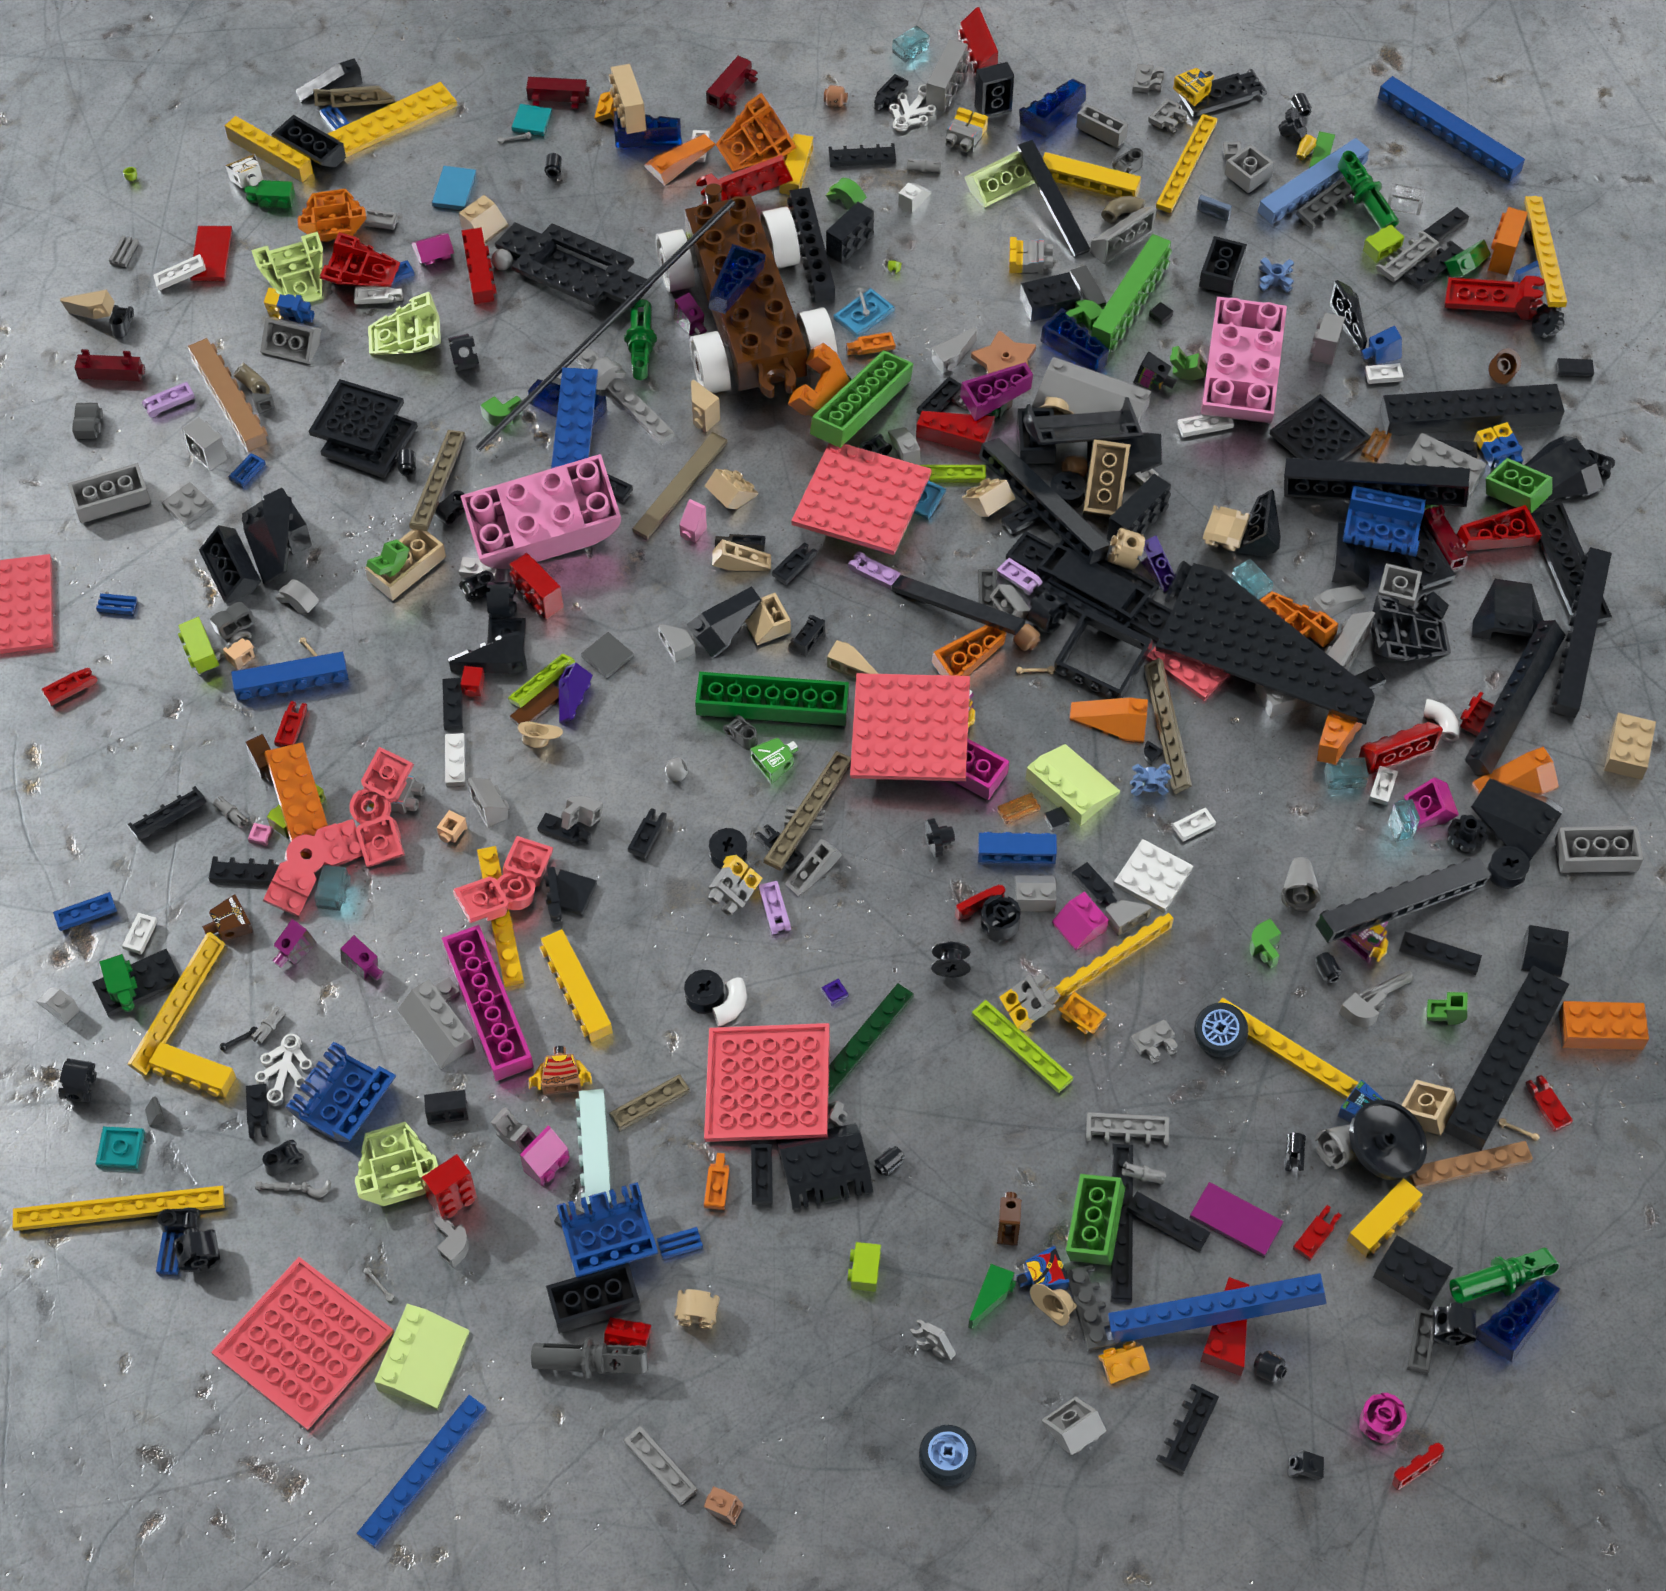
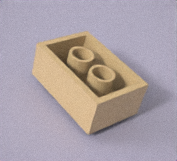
(1630, 746)

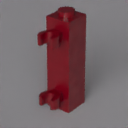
(725, 86)
(557, 90)
(109, 367)
(1445, 537)

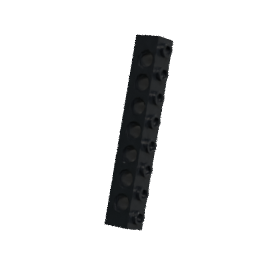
(812, 245)

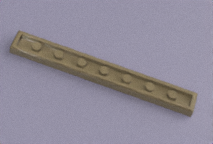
(437, 480)
(679, 485)
(1167, 725)
(808, 811)

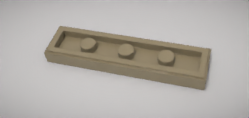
(649, 1102)

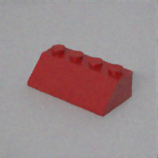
(979, 40)
(1401, 746)

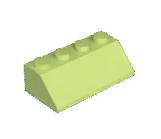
(999, 179)

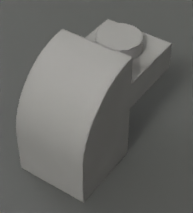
(607, 371)
(298, 596)
(582, 810)
(1360, 1012)
(511, 1131)
(456, 1242)

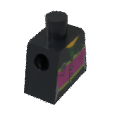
(1154, 373)

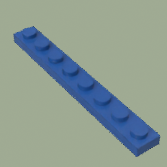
(421, 1471)

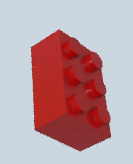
(536, 586)
(449, 1187)

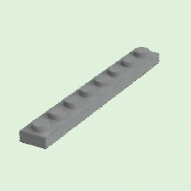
(631, 402)

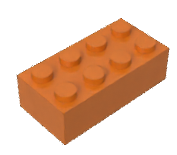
(1603, 1025)

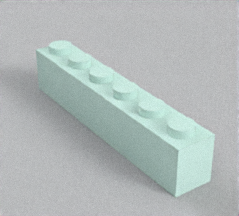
(593, 1143)

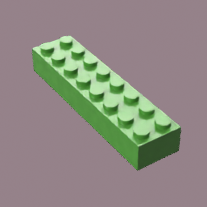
(1132, 292)
(861, 399)

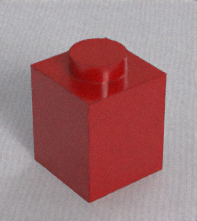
(472, 681)

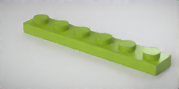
(1022, 1046)

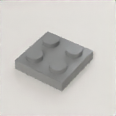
(187, 504)

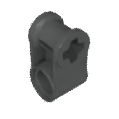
(1129, 161)
(740, 730)

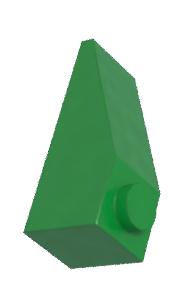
(1468, 259)
(992, 1293)

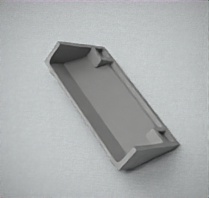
(1089, 390)

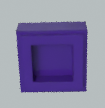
(834, 991)

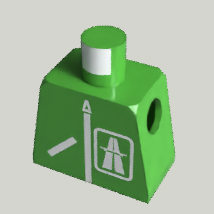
(774, 758)

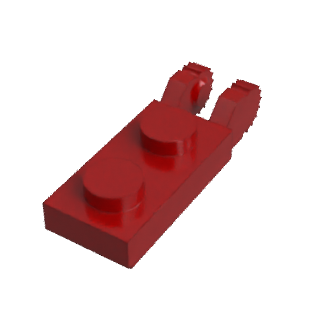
(69, 685)
(290, 725)
(968, 907)
(1549, 1104)
(1316, 1234)
(1418, 1466)

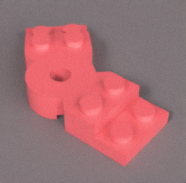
(382, 785)
(296, 876)
(513, 890)

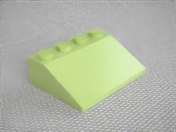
(1071, 783)
(421, 1357)

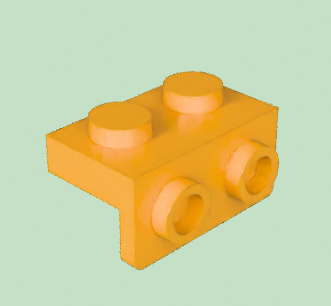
(605, 108)
(1083, 1013)
(1124, 1361)

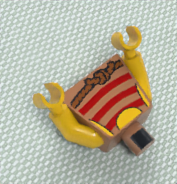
(560, 1073)

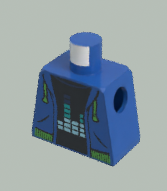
(1359, 1097)

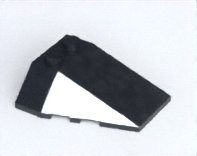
(1143, 454)
(1569, 466)
(267, 535)
(1507, 609)
(1405, 633)
(1517, 815)

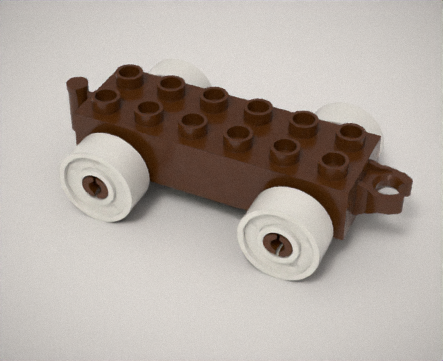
(759, 332)

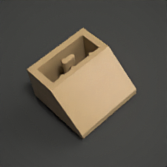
(731, 488)
(989, 496)
(768, 620)

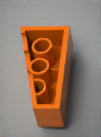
(1506, 240)
(968, 652)
(1335, 738)

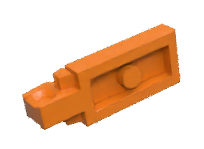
(871, 344)
(717, 1184)

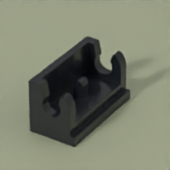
(808, 635)
(446, 1107)

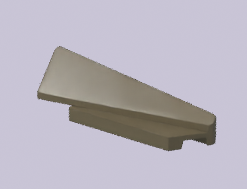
(352, 96)

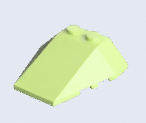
(294, 267)
(408, 329)
(393, 1165)

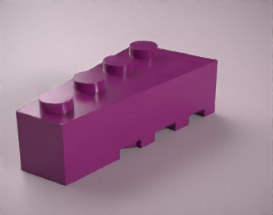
(995, 389)

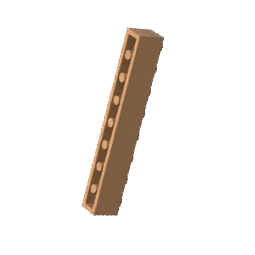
(227, 394)

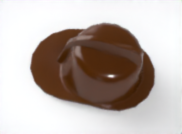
(1504, 366)

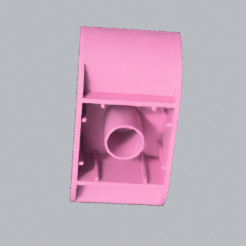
(1244, 360)
(543, 513)

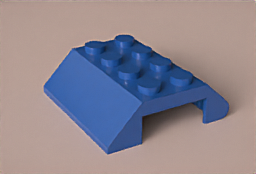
(1384, 521)
(340, 1095)
(607, 1232)

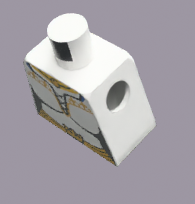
(245, 172)

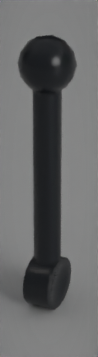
(223, 1046)

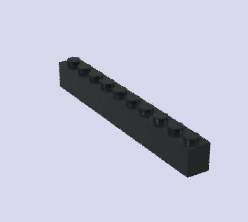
(1044, 501)
(1581, 633)
(1515, 697)
(1402, 899)

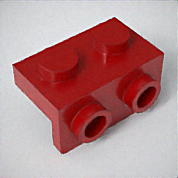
(1476, 715)
(626, 1333)

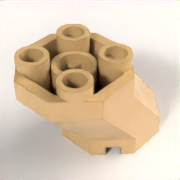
(1226, 528)

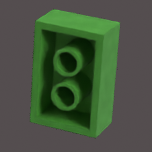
(1518, 485)

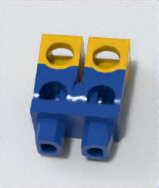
(288, 307)
(1499, 445)

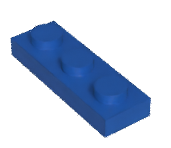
(85, 911)

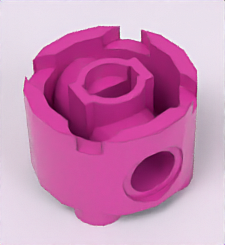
(1382, 1418)

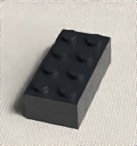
(1141, 507)
(593, 1297)

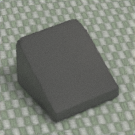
(263, 402)
(154, 1112)

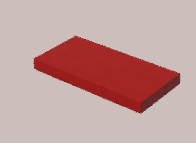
(214, 247)

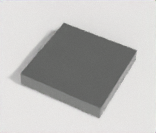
(607, 655)

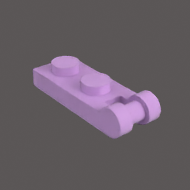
(168, 399)
(873, 570)
(1019, 576)
(774, 907)

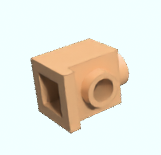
(239, 653)
(451, 827)

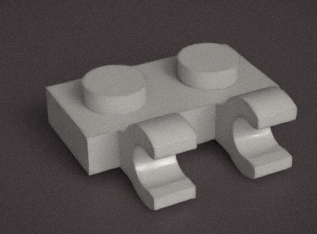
(1143, 77)
(1165, 112)
(1152, 1037)
(935, 1339)

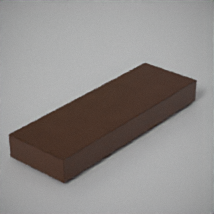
(536, 706)

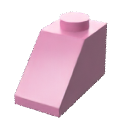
(693, 521)

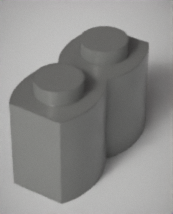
(87, 420)
(232, 620)

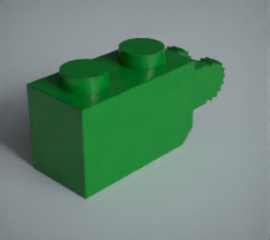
(271, 194)
(118, 981)

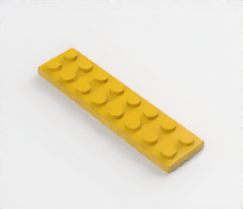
(394, 118)

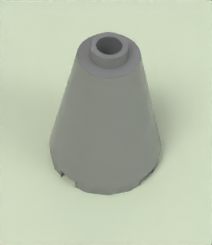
(1301, 886)
(1335, 1146)

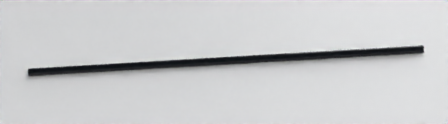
(618, 312)

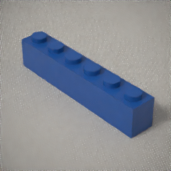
(289, 675)

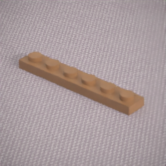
(1472, 1164)

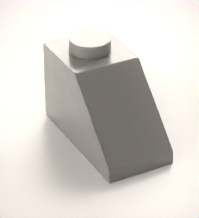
(677, 642)
(1126, 915)
(59, 1004)

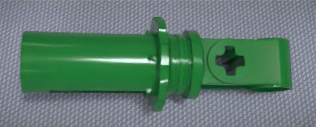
(1366, 190)
(640, 339)
(1503, 1275)

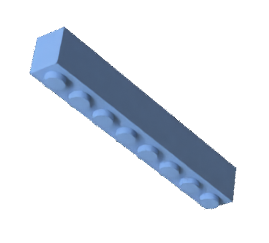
(1308, 183)

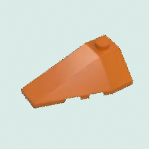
(674, 161)
(1115, 716)
(1530, 772)

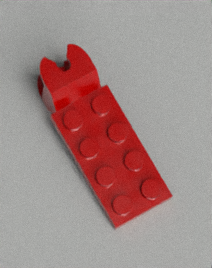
(751, 179)
(1495, 295)

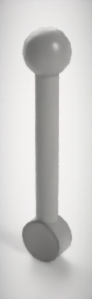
(500, 140)
(866, 312)
(389, 1296)

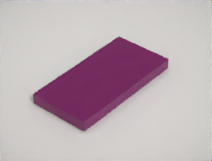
(1236, 1219)

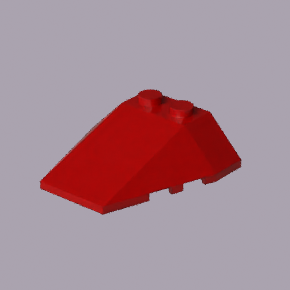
(358, 264)

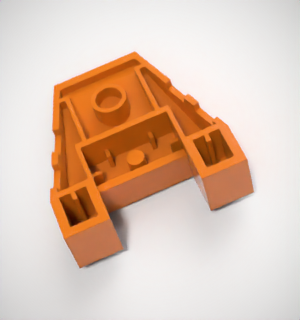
(831, 381)
(1306, 621)

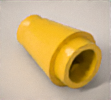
(1306, 145)

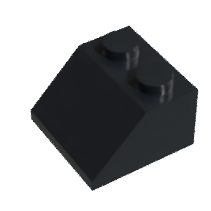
(1545, 949)

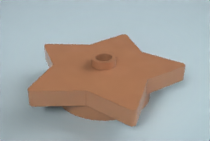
(1003, 353)

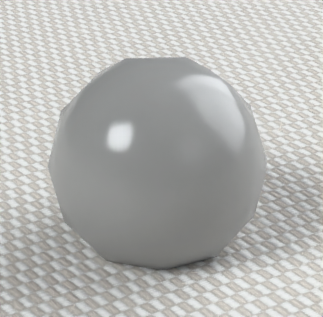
(502, 259)
(676, 769)

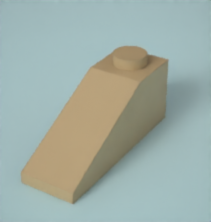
(90, 305)
(739, 558)
(848, 660)

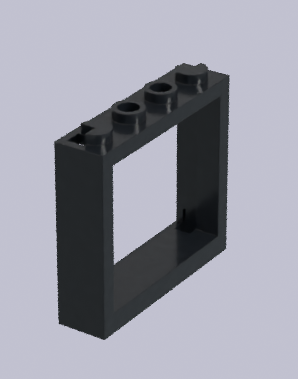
(1113, 629)

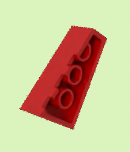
(478, 266)
(955, 430)
(1501, 530)
(1227, 1341)

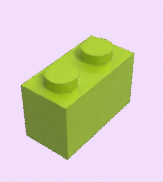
(1383, 243)
(865, 1266)

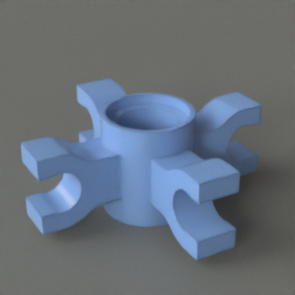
(1276, 275)
(1150, 779)

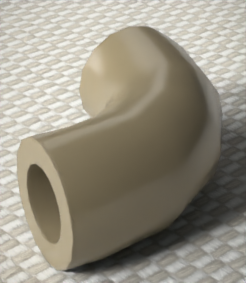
(1121, 205)
(251, 379)

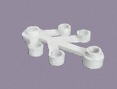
(902, 123)
(283, 1067)

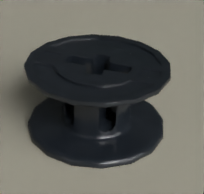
(1069, 487)
(721, 841)
(1508, 867)
(951, 959)
(704, 991)

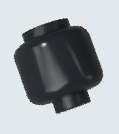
(1270, 1366)

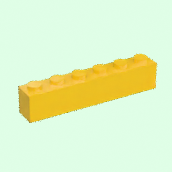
(269, 149)
(1092, 177)
(576, 986)

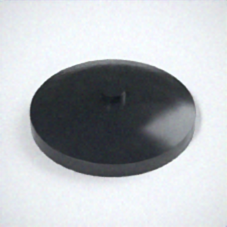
(1388, 1140)

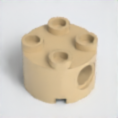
(1126, 548)
(696, 1308)

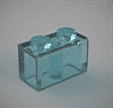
(910, 44)
(1252, 579)
(1346, 774)
(1403, 820)
(332, 887)

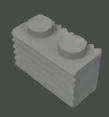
(1010, 601)

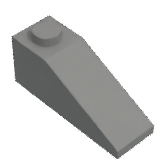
(950, 353)
(905, 445)
(1337, 600)
(813, 867)

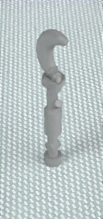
(240, 634)
(317, 1193)

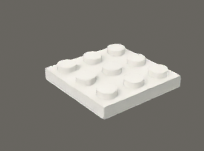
(1153, 875)

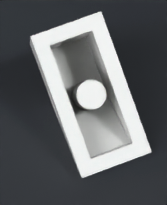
(912, 197)

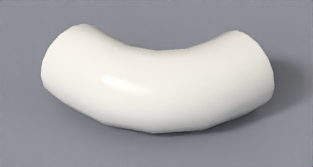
(1444, 717)
(733, 1004)

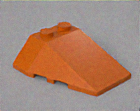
(755, 136)
(331, 213)

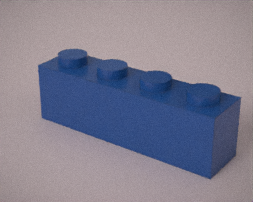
(1017, 848)

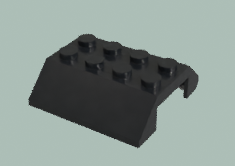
(825, 1165)

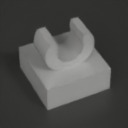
(834, 1111)

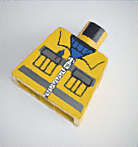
(1193, 85)

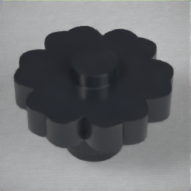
(1293, 125)
(1548, 320)
(1467, 833)
(938, 837)

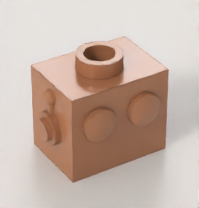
(723, 1505)

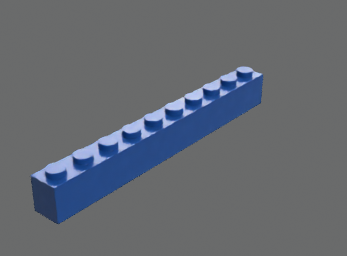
(1451, 128)
(1217, 1308)

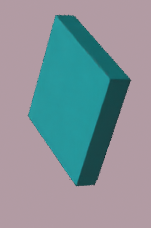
(531, 119)
(120, 1147)

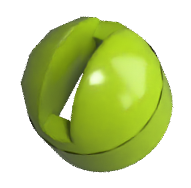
(130, 173)
(894, 265)

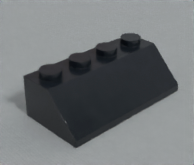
(310, 142)
(229, 564)

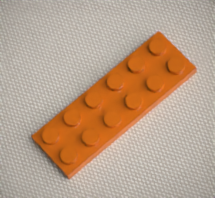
(296, 791)

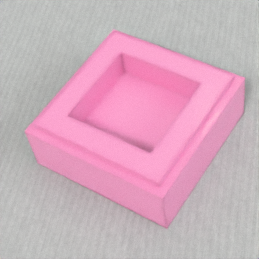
(260, 834)

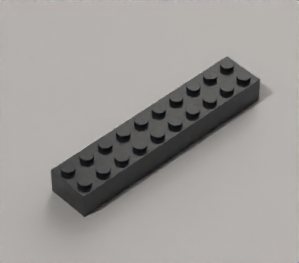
(1471, 409)
(1336, 480)
(1506, 1058)

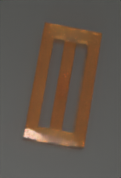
(1376, 432)
(1017, 805)

